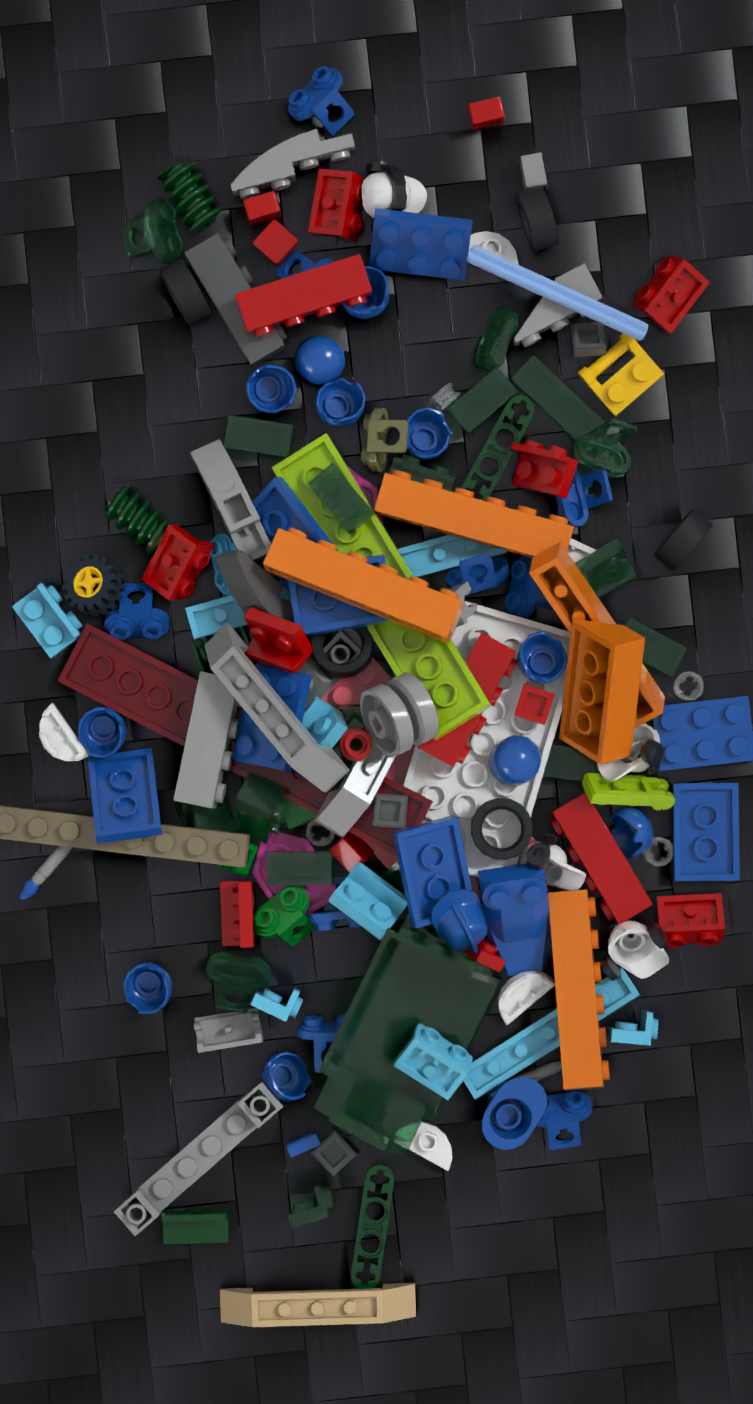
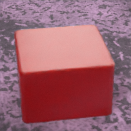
(485, 113)
(262, 208)
(275, 243)
(351, 850)

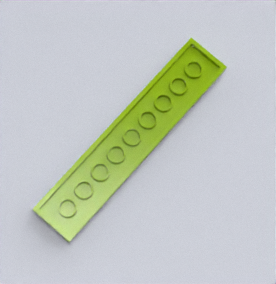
(431, 661)

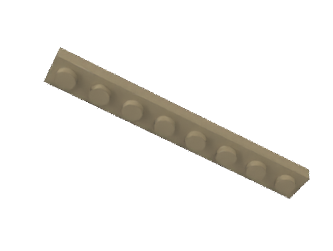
(79, 832)

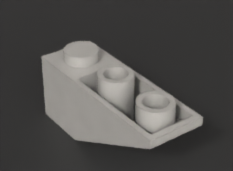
(553, 315)

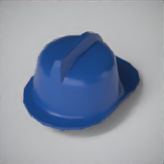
(460, 920)
(514, 1113)

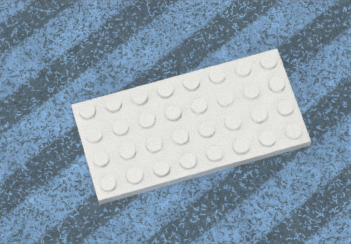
(471, 784)

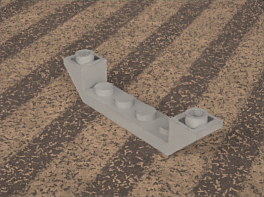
(269, 711)
(355, 793)
(197, 1157)

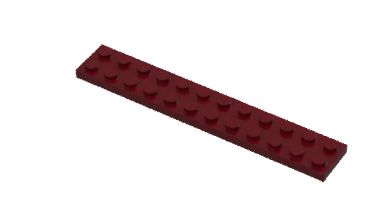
(163, 702)

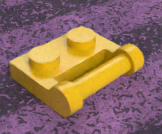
(628, 382)

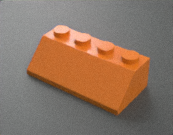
(601, 689)

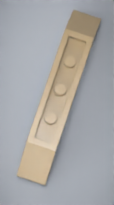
(318, 1307)

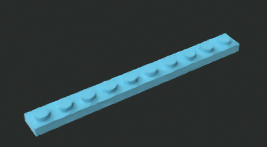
(421, 559)

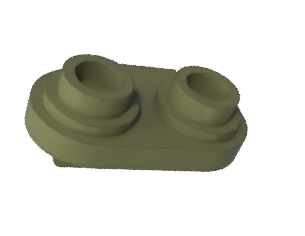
(377, 427)

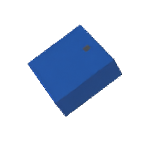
(303, 1143)

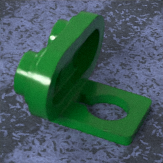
(283, 914)

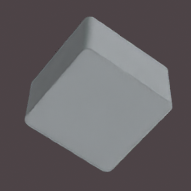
(533, 171)

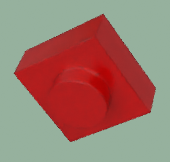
(534, 704)
(487, 956)

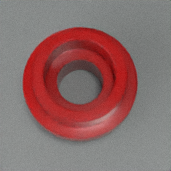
(365, 744)

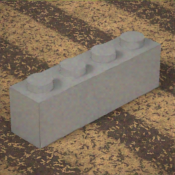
(208, 744)

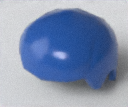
(377, 300)
(319, 359)
(271, 388)
(340, 402)
(427, 433)
(542, 658)
(101, 731)
(515, 760)
(631, 831)
(147, 987)
(286, 1076)

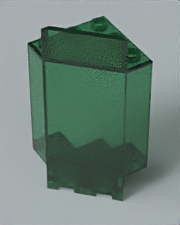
(406, 984)

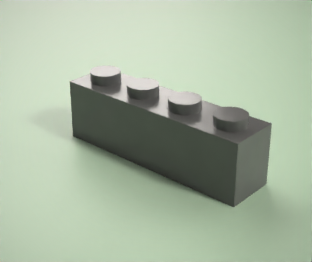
(222, 279)

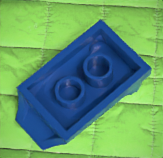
(517, 916)

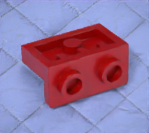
(337, 205)
(670, 292)
(543, 469)
(177, 563)
(276, 641)
(237, 913)
(691, 919)

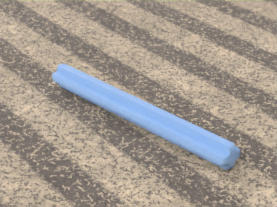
(557, 293)

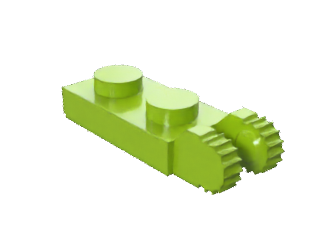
(629, 791)

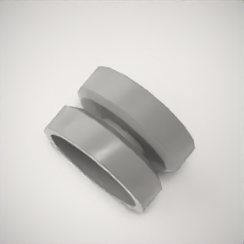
(399, 714)

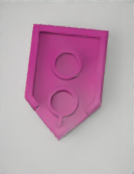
(318, 894)

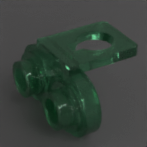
(159, 232)
(603, 450)
(237, 974)

